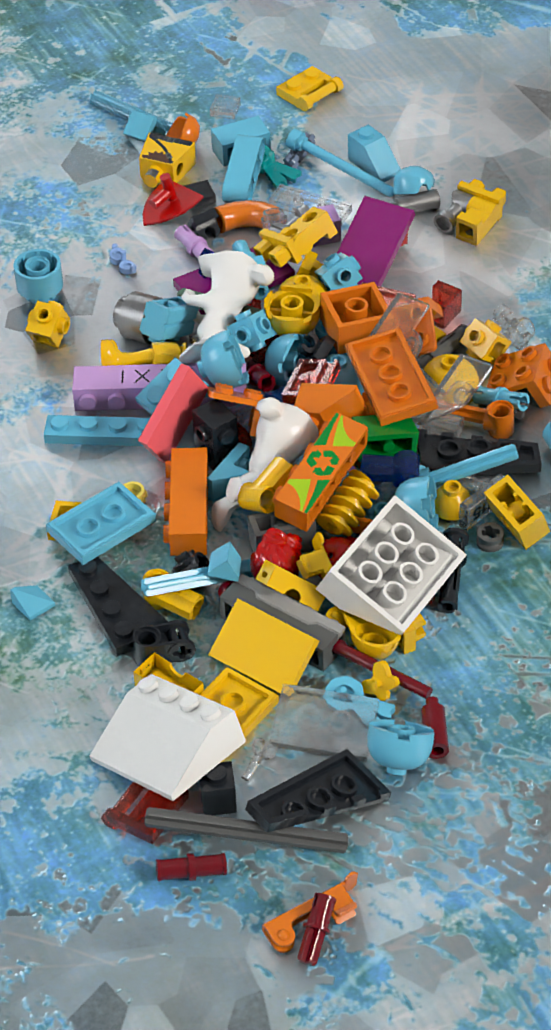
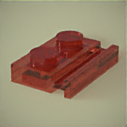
(309, 371)

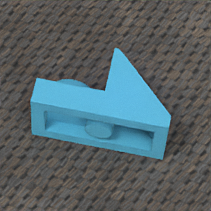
(232, 466)

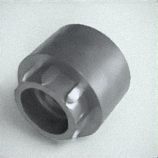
(129, 314)

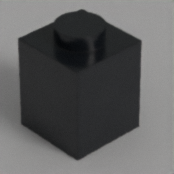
(218, 790)

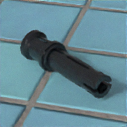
(449, 590)

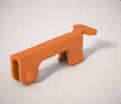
(280, 929)

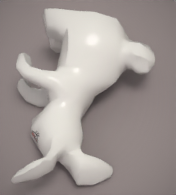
(233, 286)
(280, 432)

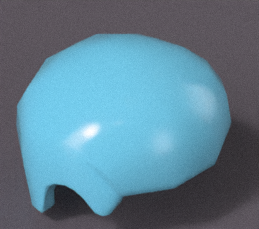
(410, 179)

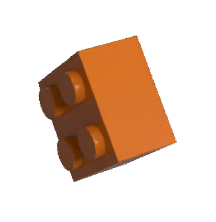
(351, 313)

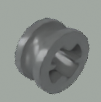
(483, 540)

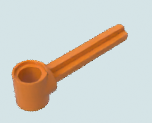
(496, 418)

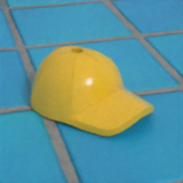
(371, 638)

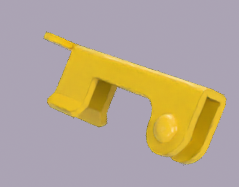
(319, 563)

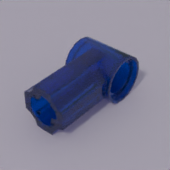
(394, 469)

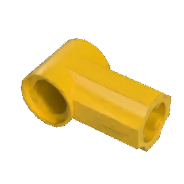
(259, 494)
(183, 603)

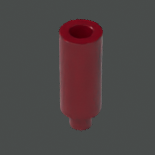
(434, 716)

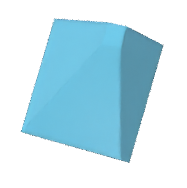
(31, 600)

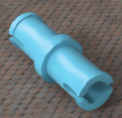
(501, 393)

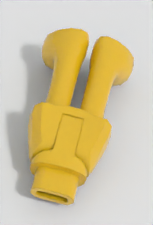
(159, 353)

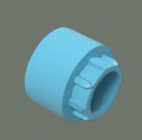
(38, 275)

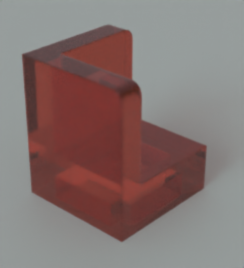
(449, 299)

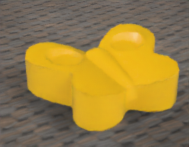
(381, 682)

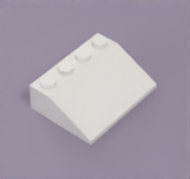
(392, 569)
(167, 737)

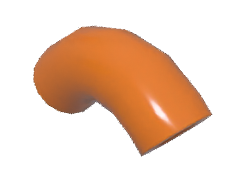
(241, 214)

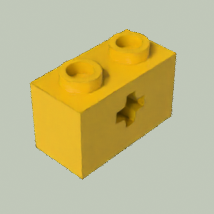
(517, 512)

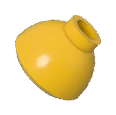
(449, 500)

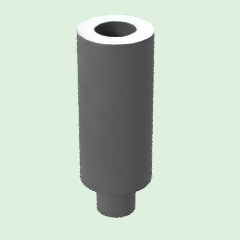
(419, 202)

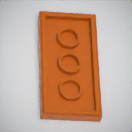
(391, 376)

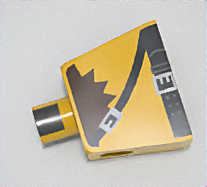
(165, 155)

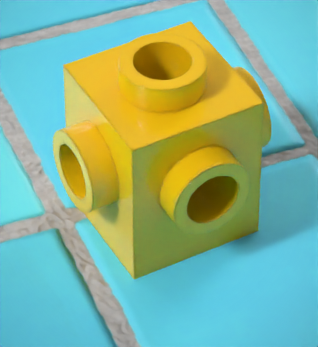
(47, 323)
(484, 340)

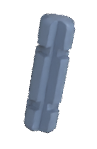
(293, 158)

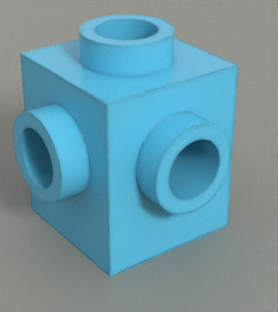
(339, 271)
(252, 329)

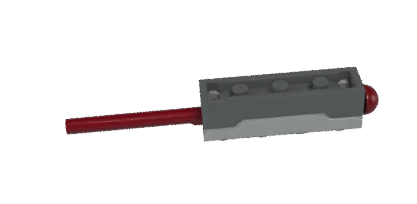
(304, 618)

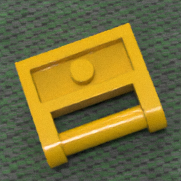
(308, 88)

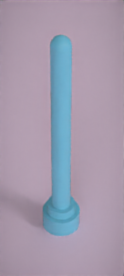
(298, 141)

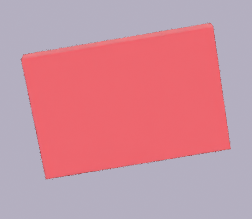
(173, 413)

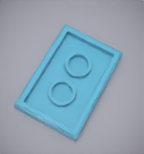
(101, 522)

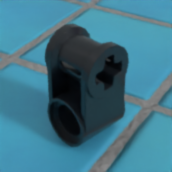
(163, 641)

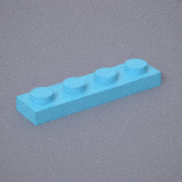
(94, 430)

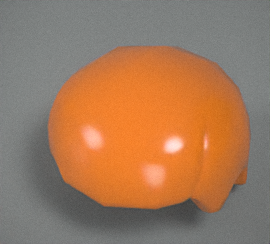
(185, 128)

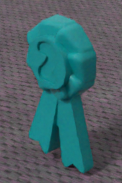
(277, 172)

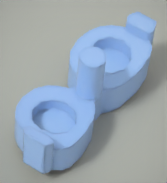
(118, 257)

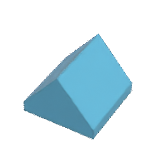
(225, 563)

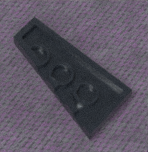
(445, 450)
(113, 603)
(317, 793)

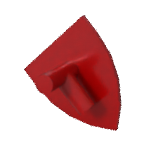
(168, 201)

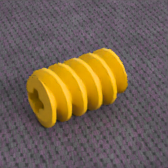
(347, 504)

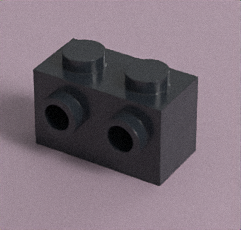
(216, 429)

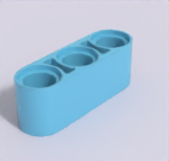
(243, 168)

